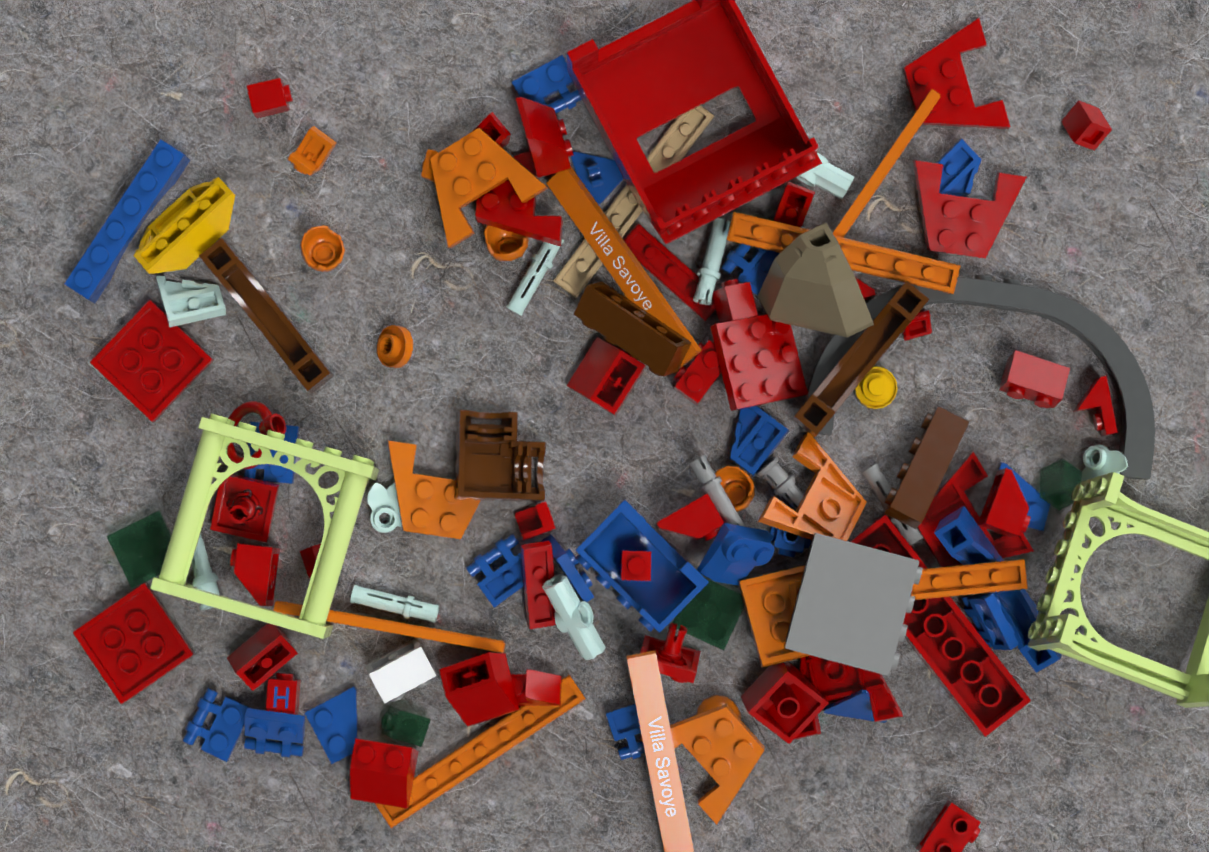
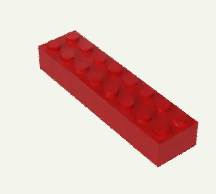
(952, 645)

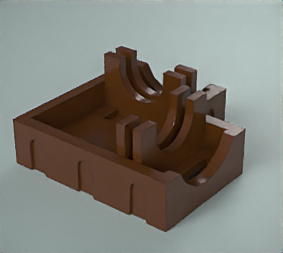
(493, 461)

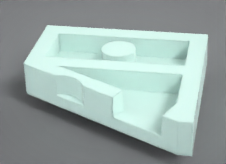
(189, 301)

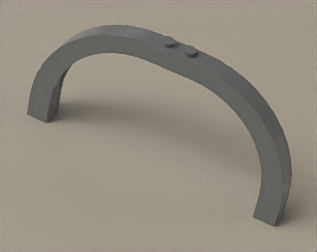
(1122, 367)

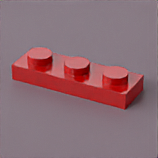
(537, 569)

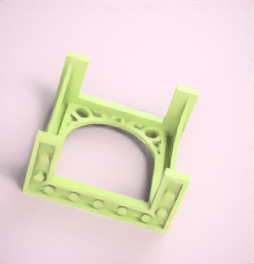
(214, 441)
(1102, 499)

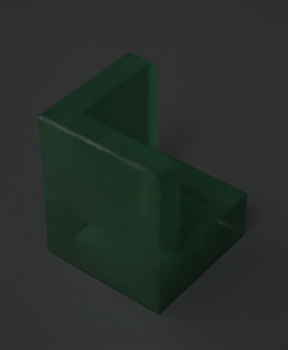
(1058, 483)

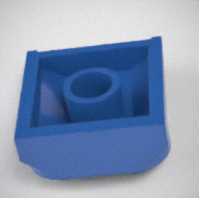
(736, 553)

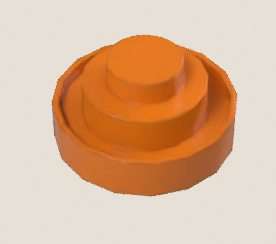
(394, 346)

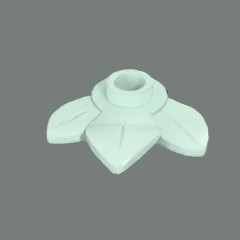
(1109, 462)
(384, 501)

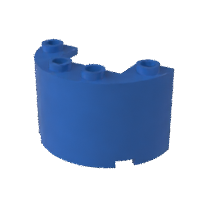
(672, 577)

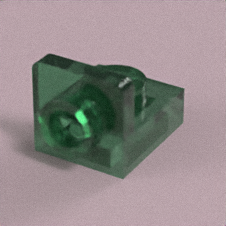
(405, 726)

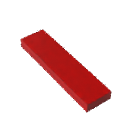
(667, 269)

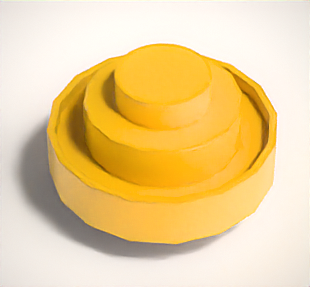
(876, 388)

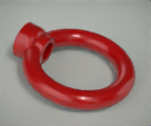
(270, 421)

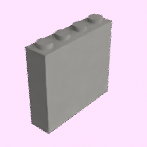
(853, 604)

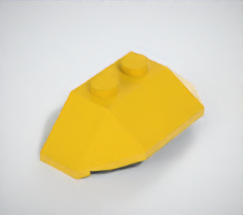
(186, 228)

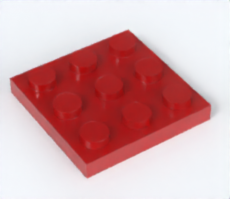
(151, 361)
(758, 361)
(133, 643)

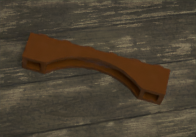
(266, 315)
(860, 359)

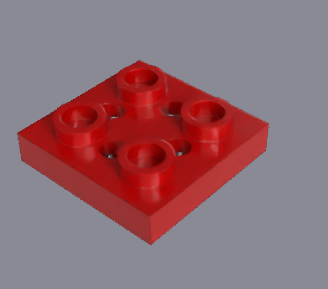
(231, 519)
(672, 657)

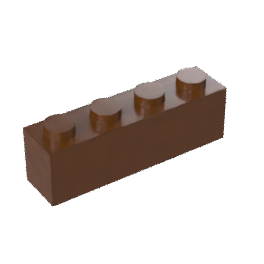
(632, 329)
(926, 467)

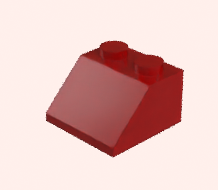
(545, 137)
(1005, 506)
(694, 520)
(257, 570)
(783, 700)
(382, 773)

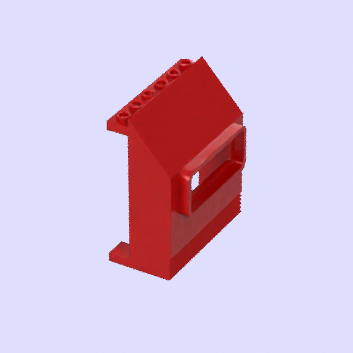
(670, 71)

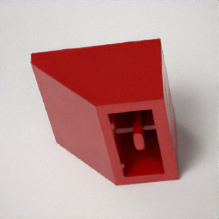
(606, 376)
(480, 688)

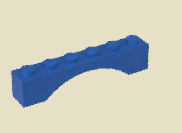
(146, 190)
(969, 546)

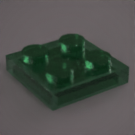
(141, 548)
(712, 614)

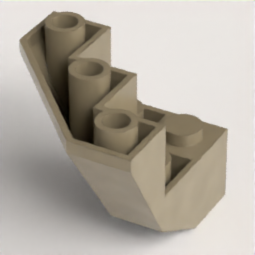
(815, 287)

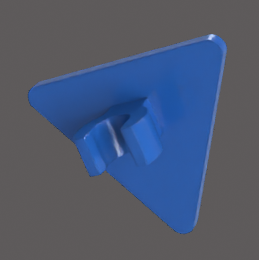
(597, 174)
(853, 706)

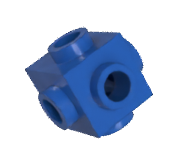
(787, 547)

